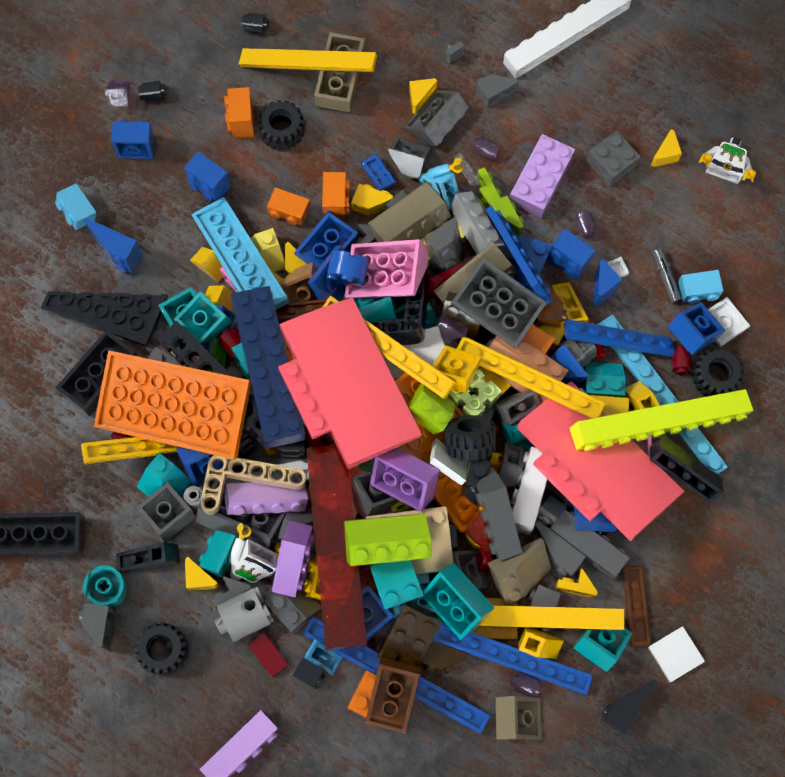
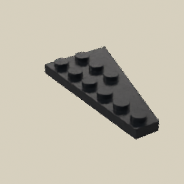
(119, 313)

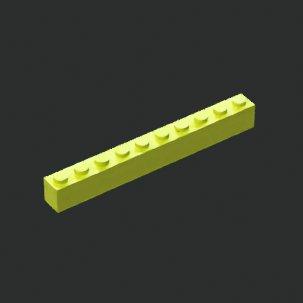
(660, 420)

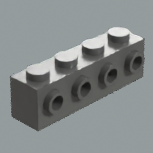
(595, 547)

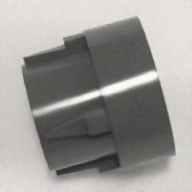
(582, 351)

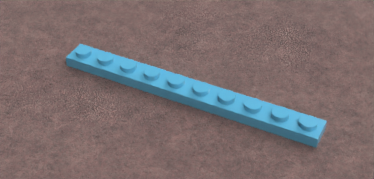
(644, 372)

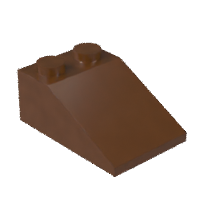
(393, 695)

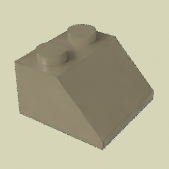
(518, 718)

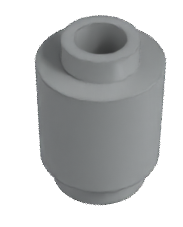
(189, 493)

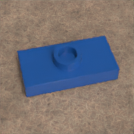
(378, 173)

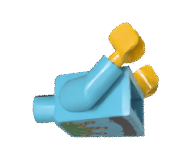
(443, 180)

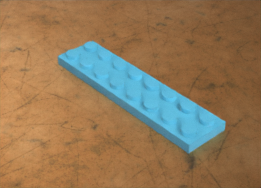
(236, 250)

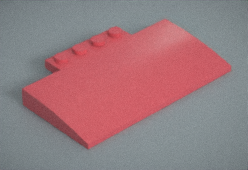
(345, 383)
(605, 480)

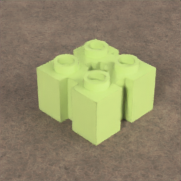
(486, 393)

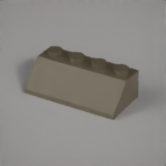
(411, 216)
(491, 254)

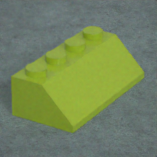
(387, 539)

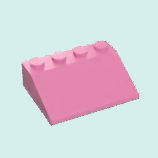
(392, 268)

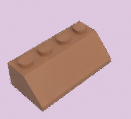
(531, 357)

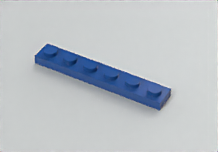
(618, 338)

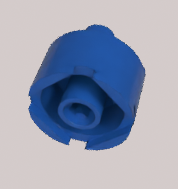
(347, 268)

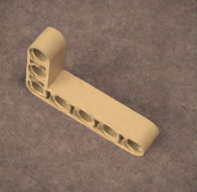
(246, 475)

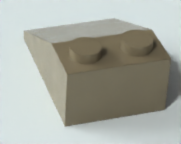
(520, 573)

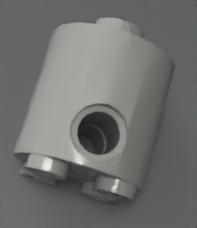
(243, 615)

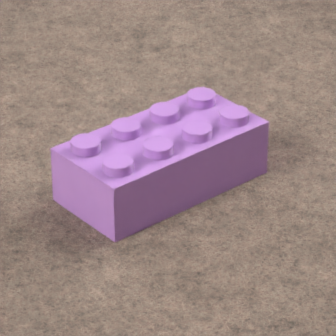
(541, 175)

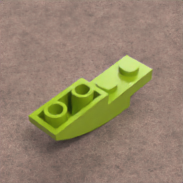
(492, 196)

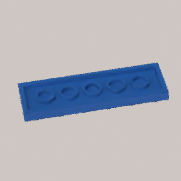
(519, 254)

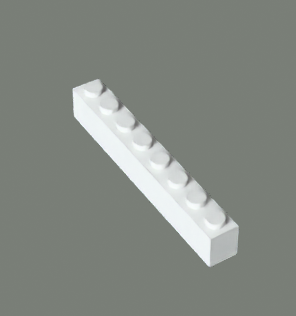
(561, 34)

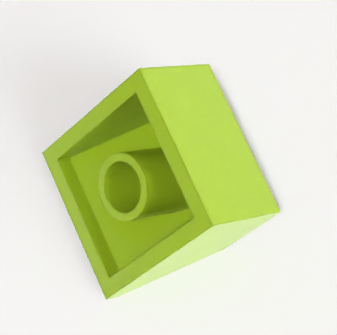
(431, 409)

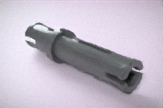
(667, 276)

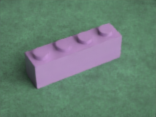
(260, 498)
(241, 747)

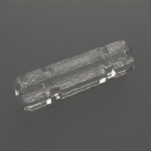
(467, 170)

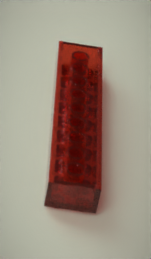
(337, 579)

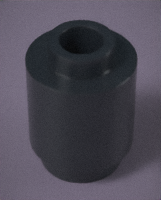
(255, 22)
(151, 91)
(292, 450)

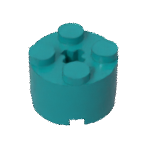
(99, 578)

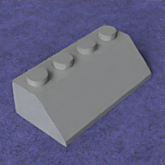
(476, 223)

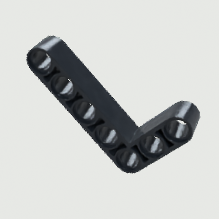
(413, 326)

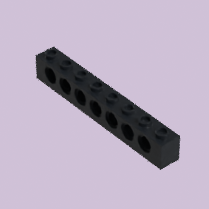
(176, 335)

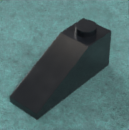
(148, 557)
(623, 711)

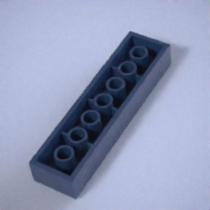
(263, 354)

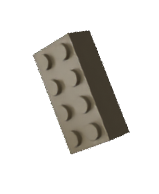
(337, 88)

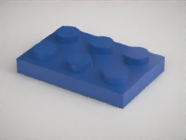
(323, 287)

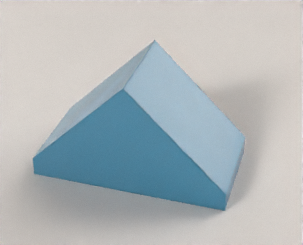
(325, 659)

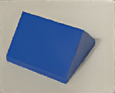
(605, 283)

